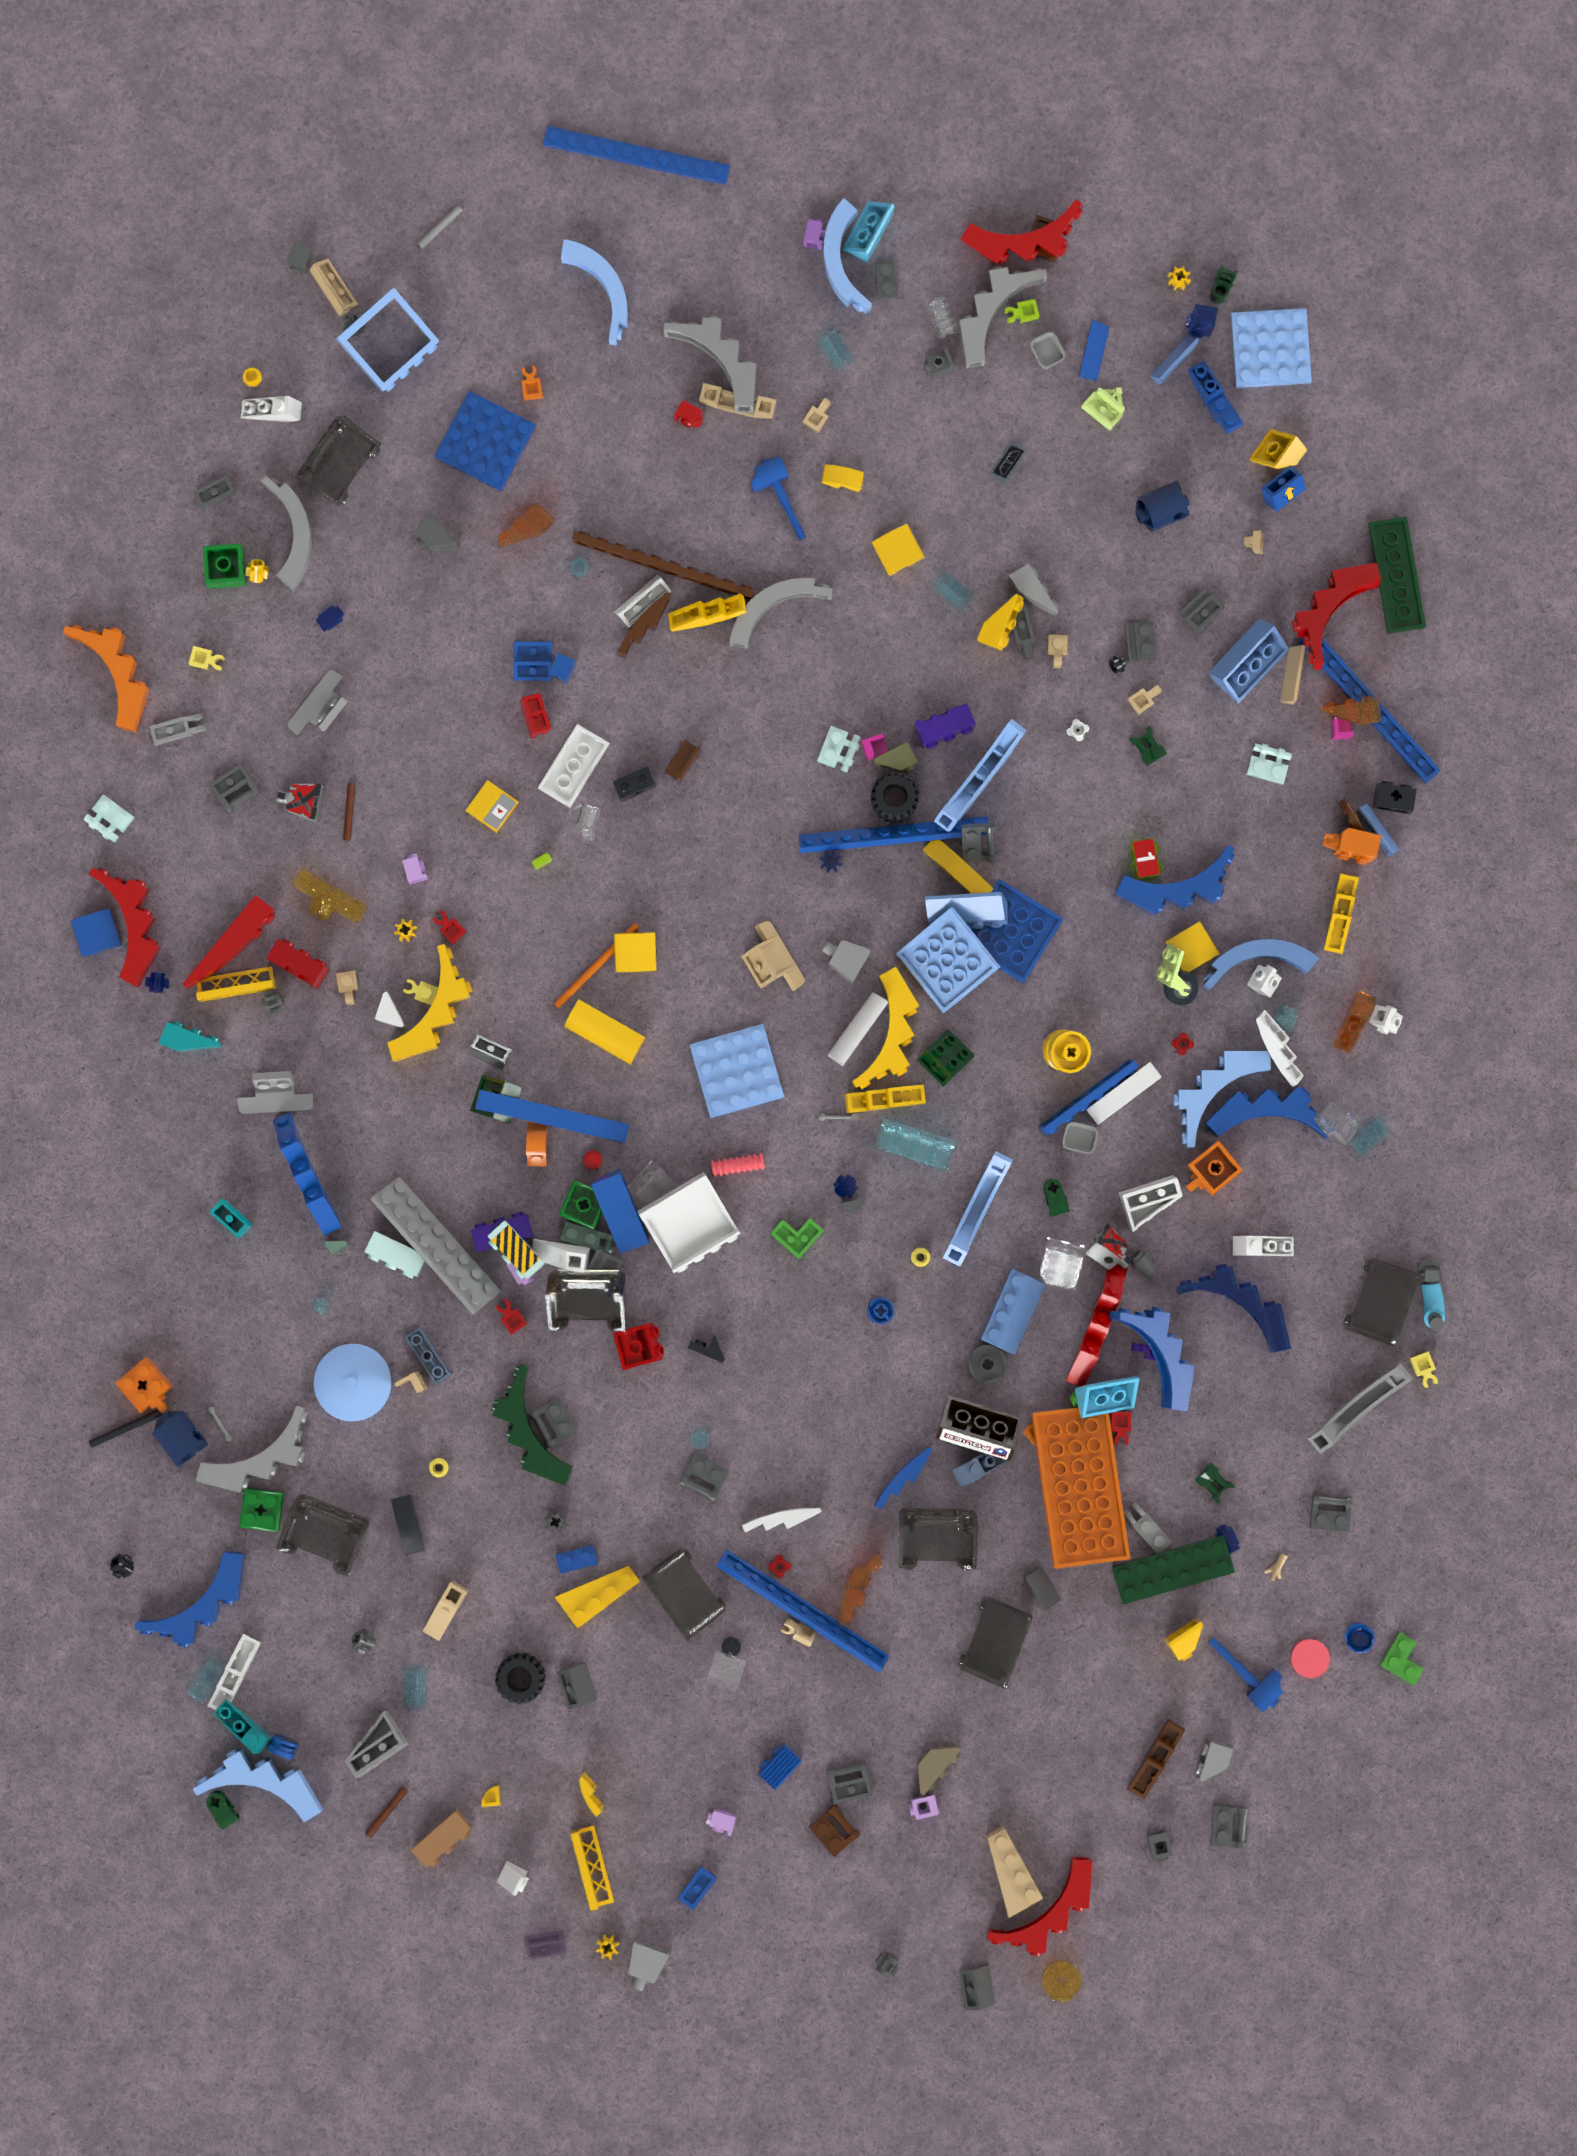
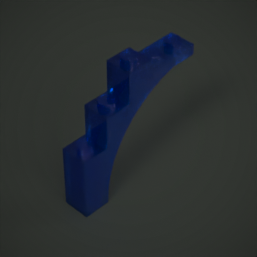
(1269, 1318)

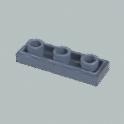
(434, 1366)

